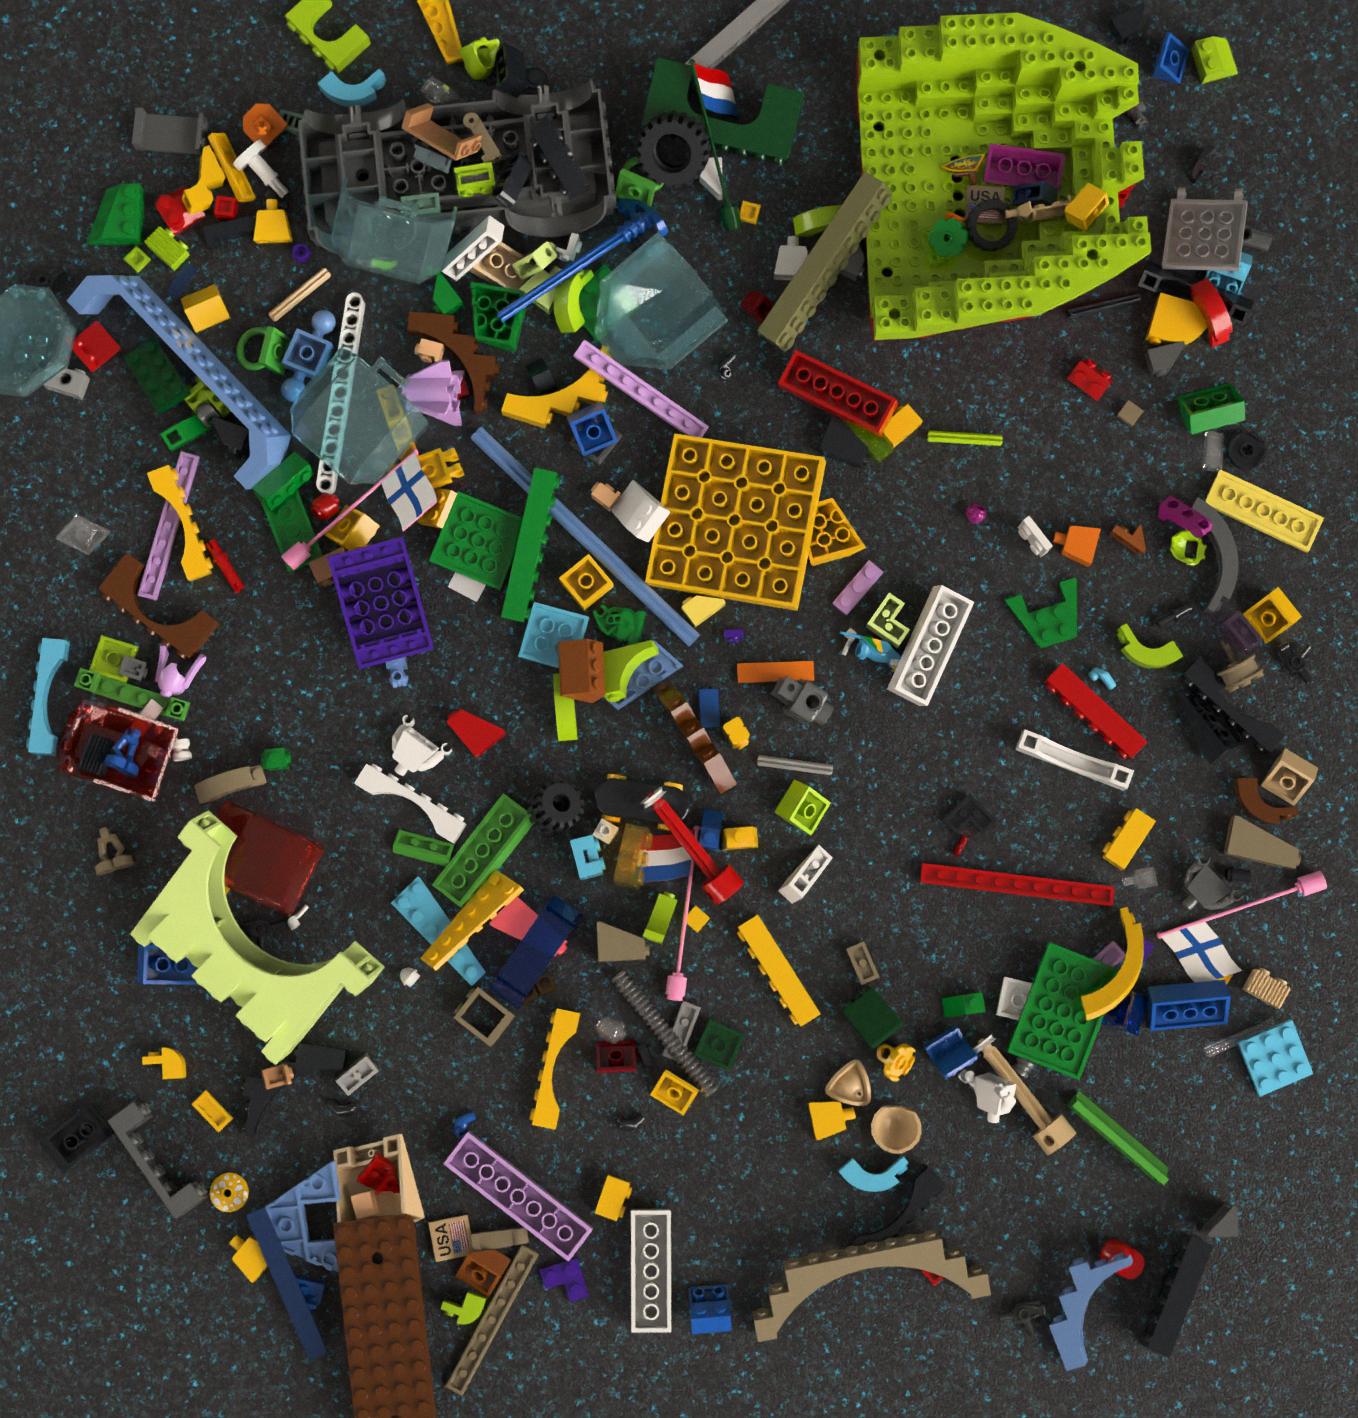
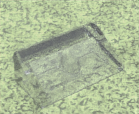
(1213, 451)

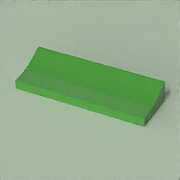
(484, 851)
(1119, 1138)

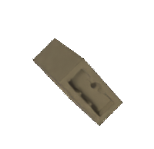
(461, 1009)

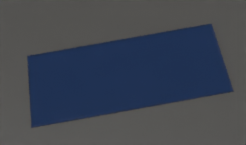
(181, 280)

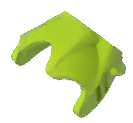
(1179, 544)

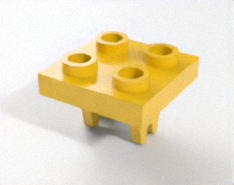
(439, 511)

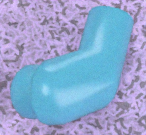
(1104, 676)

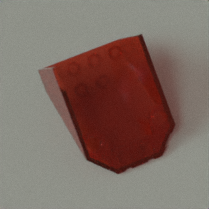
(110, 721)

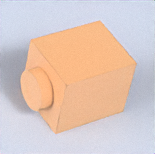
(364, 1204)

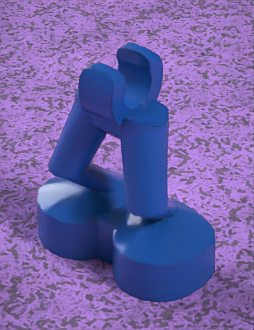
(117, 761)

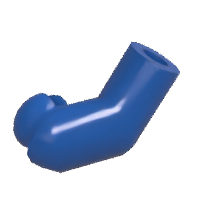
(461, 1124)

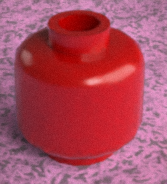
(325, 506)

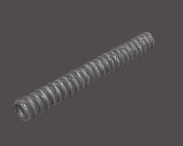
(665, 1034)

